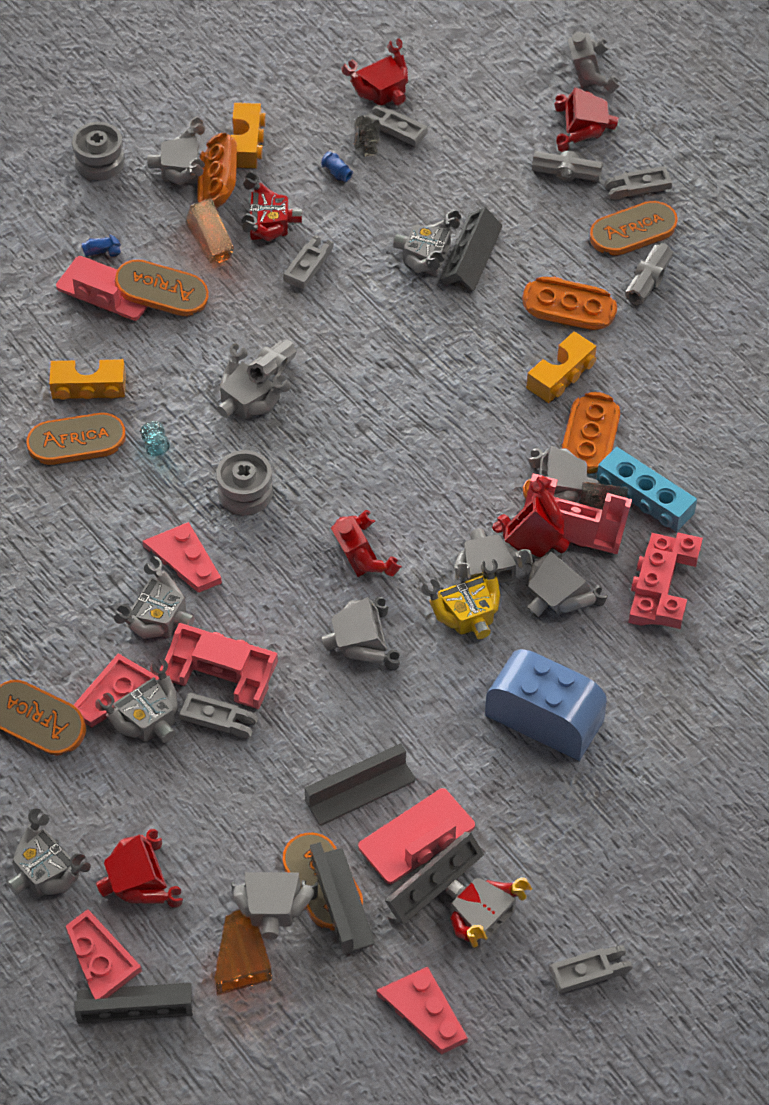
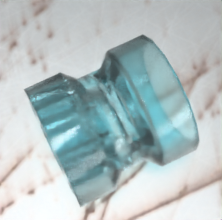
(154, 437)

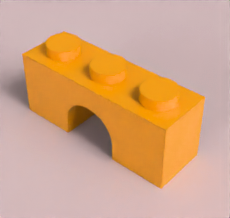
(248, 133)
(551, 380)
(106, 382)

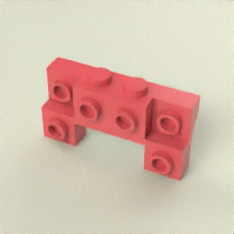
(588, 524)
(656, 570)
(222, 658)

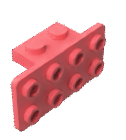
(96, 285)
(416, 836)

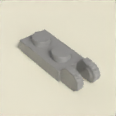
(399, 125)
(638, 183)
(307, 262)
(217, 715)
(588, 968)

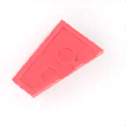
(185, 555)
(118, 679)
(101, 956)
(426, 1008)

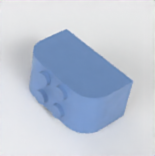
(547, 703)

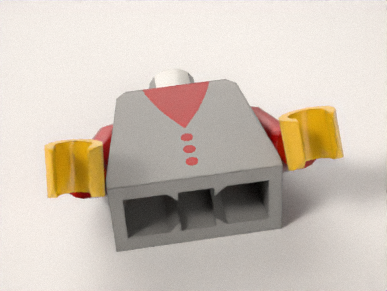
(483, 907)

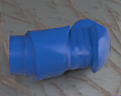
(336, 166)
(102, 245)

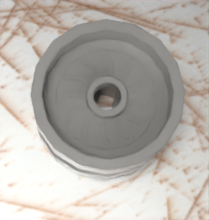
(98, 151)
(244, 482)

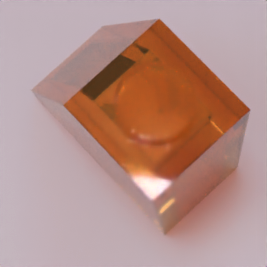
(209, 231)
(241, 956)

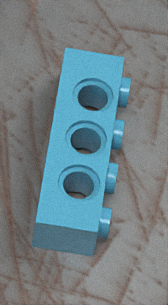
(647, 489)

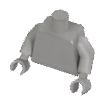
(585, 61)
(180, 156)
(244, 396)
(564, 467)
(485, 549)

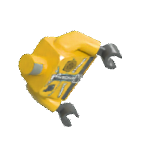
(468, 604)

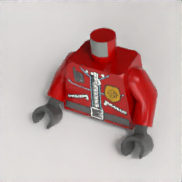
(268, 211)

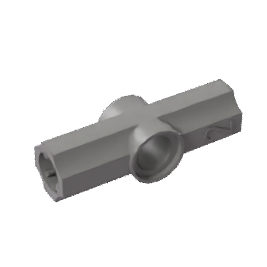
(567, 166)
(649, 274)
(271, 361)

